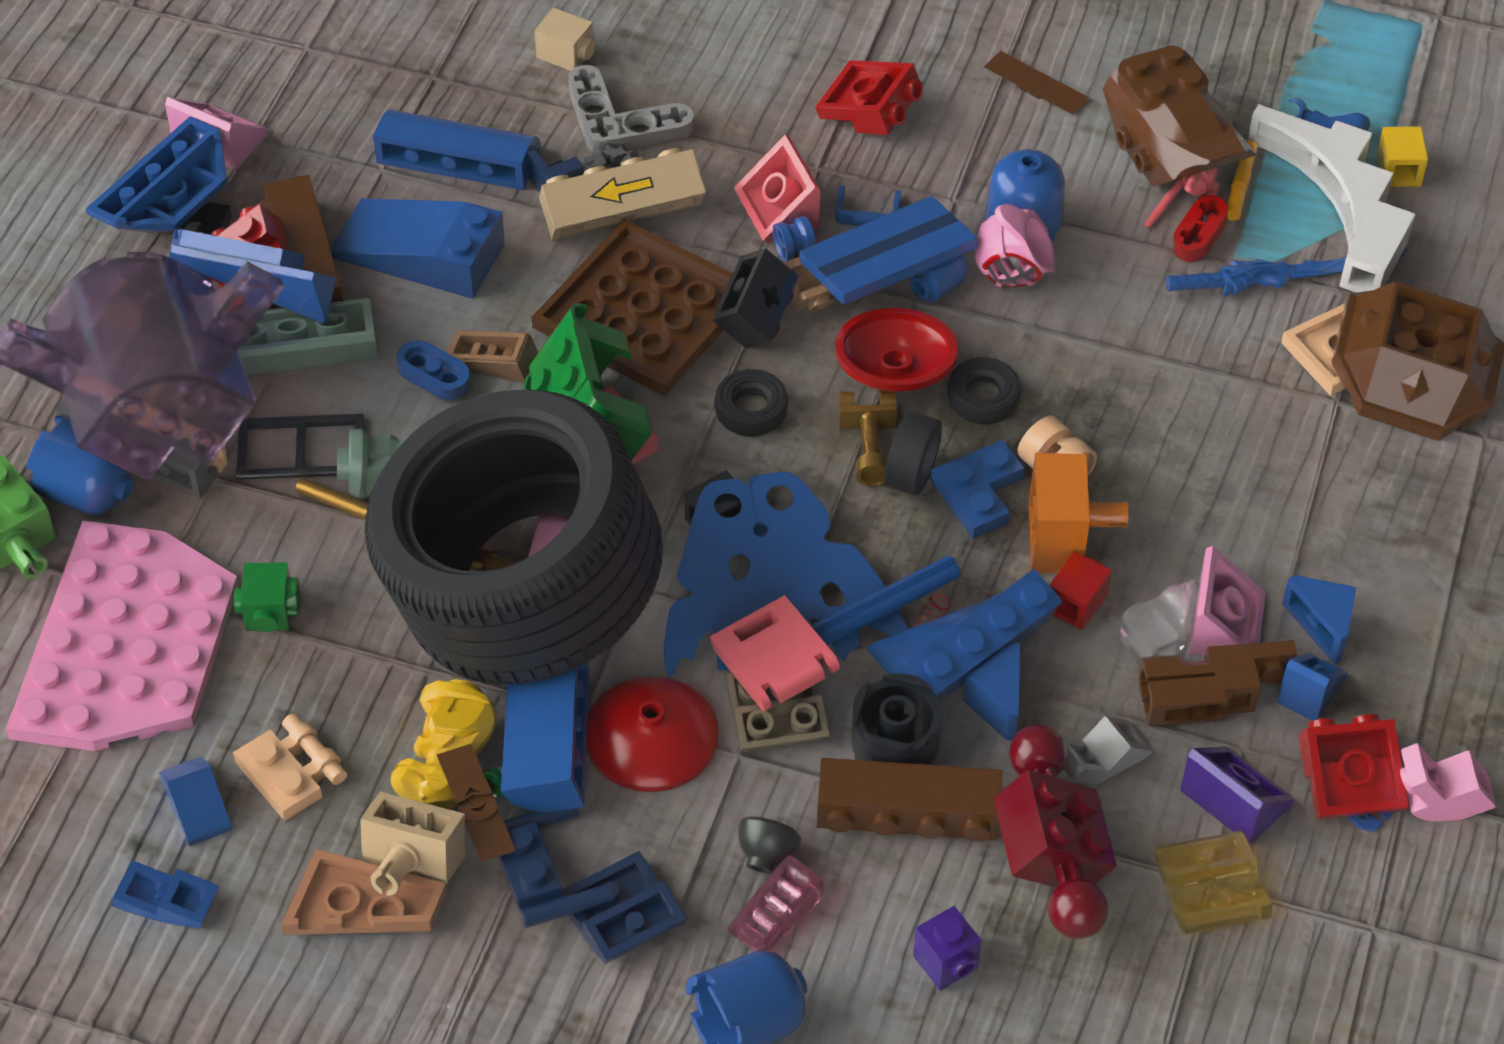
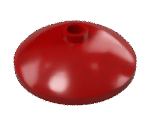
(896, 349)
(651, 751)

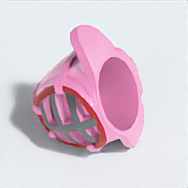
(1014, 247)

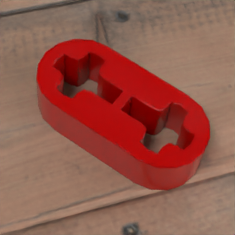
(1193, 225)

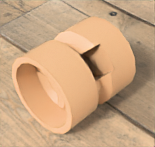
(1052, 436)

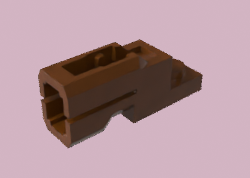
(1211, 688)

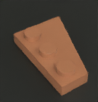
(340, 899)

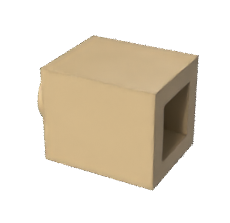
(564, 39)

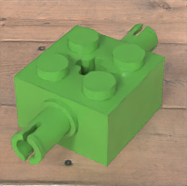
(23, 523)

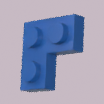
(970, 486)

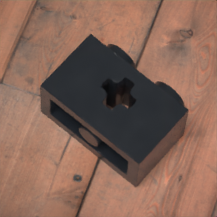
(756, 298)

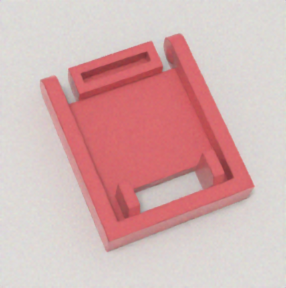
(774, 651)

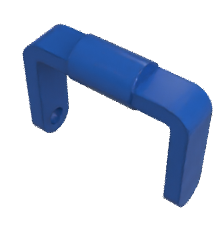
(859, 217)

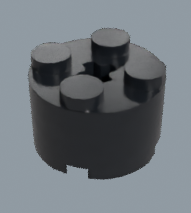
(896, 721)

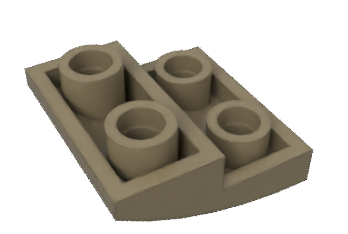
(788, 723)

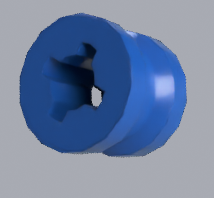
(793, 237)

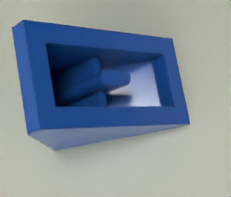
(1322, 611)
(1310, 685)
(994, 690)
(196, 800)

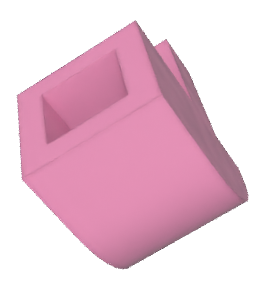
(1446, 788)

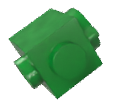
(267, 596)

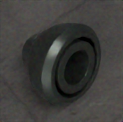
(766, 842)

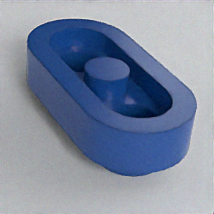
(439, 371)

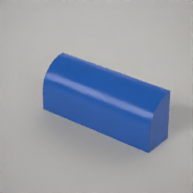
(454, 149)
(546, 742)

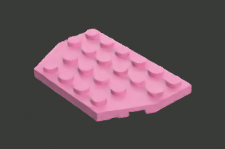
(124, 641)

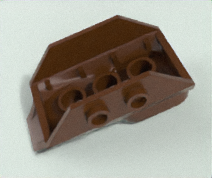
(1169, 117)

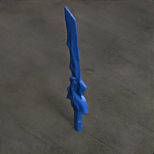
(1247, 273)

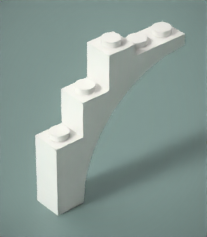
(1358, 190)

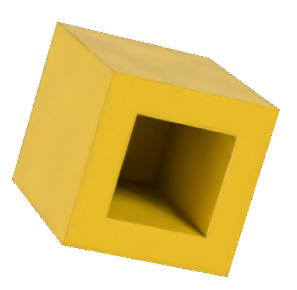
(1404, 154)

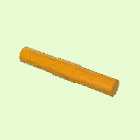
(1240, 185)

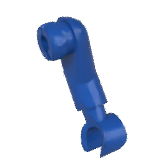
(1354, 119)

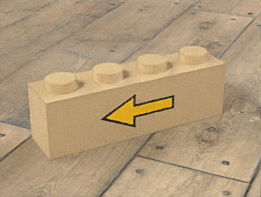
(624, 192)

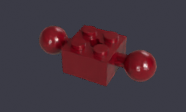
(1056, 832)

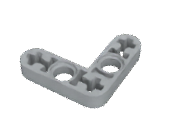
(617, 126)

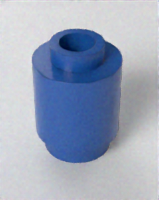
(939, 280)

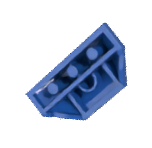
(166, 182)

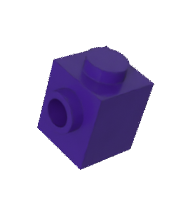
(947, 947)

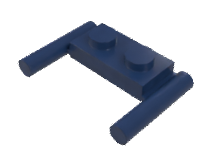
(534, 876)

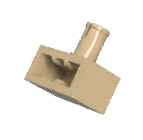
(410, 839)

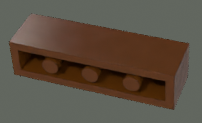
(303, 227)
(908, 799)

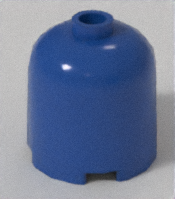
(1029, 182)
(74, 475)
(748, 1000)

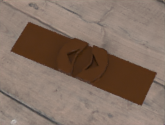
(1036, 82)
(476, 802)

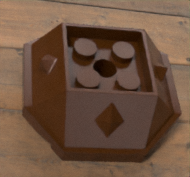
(1417, 359)

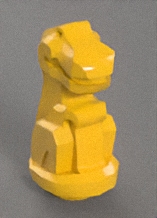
(455, 717)

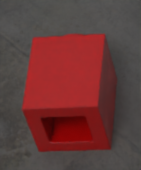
(1082, 588)

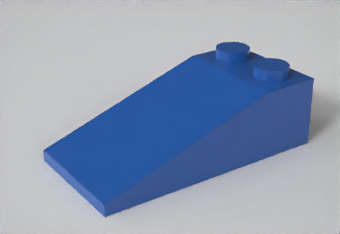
(424, 241)

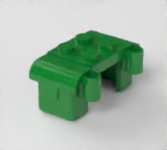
(573, 366)

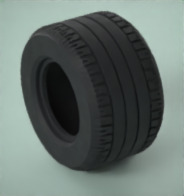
(477, 474)

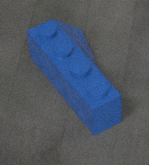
(959, 642)

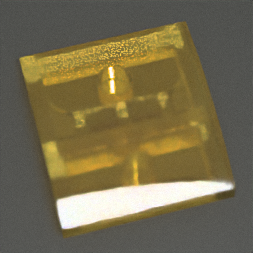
(1212, 882)

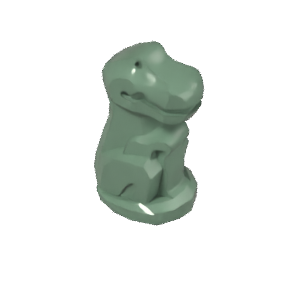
(364, 460)

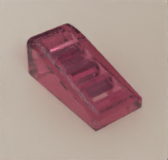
(793, 882)

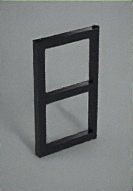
(300, 423)

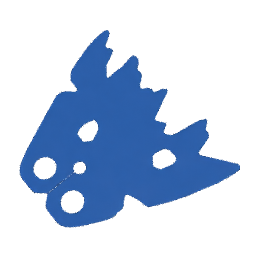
(785, 562)

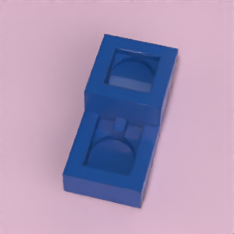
(164, 897)

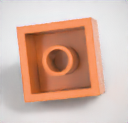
(1063, 512)

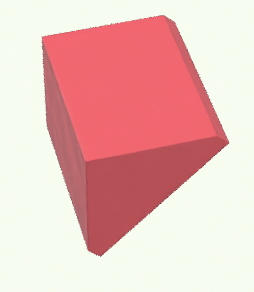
(779, 190)

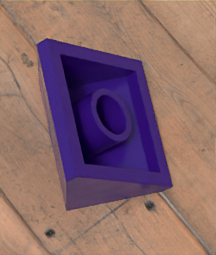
(1233, 791)

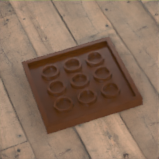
(652, 295)

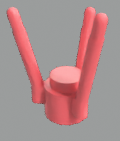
(1194, 184)

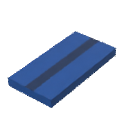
(888, 250)

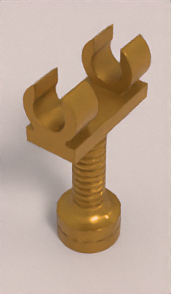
(872, 464)

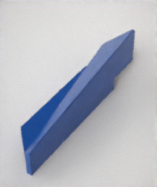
(222, 258)

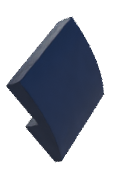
(638, 914)

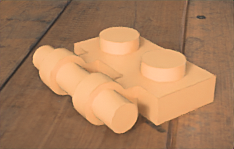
(280, 776)

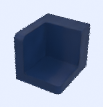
(540, 172)

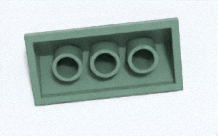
(294, 341)

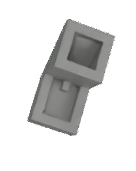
(1105, 751)

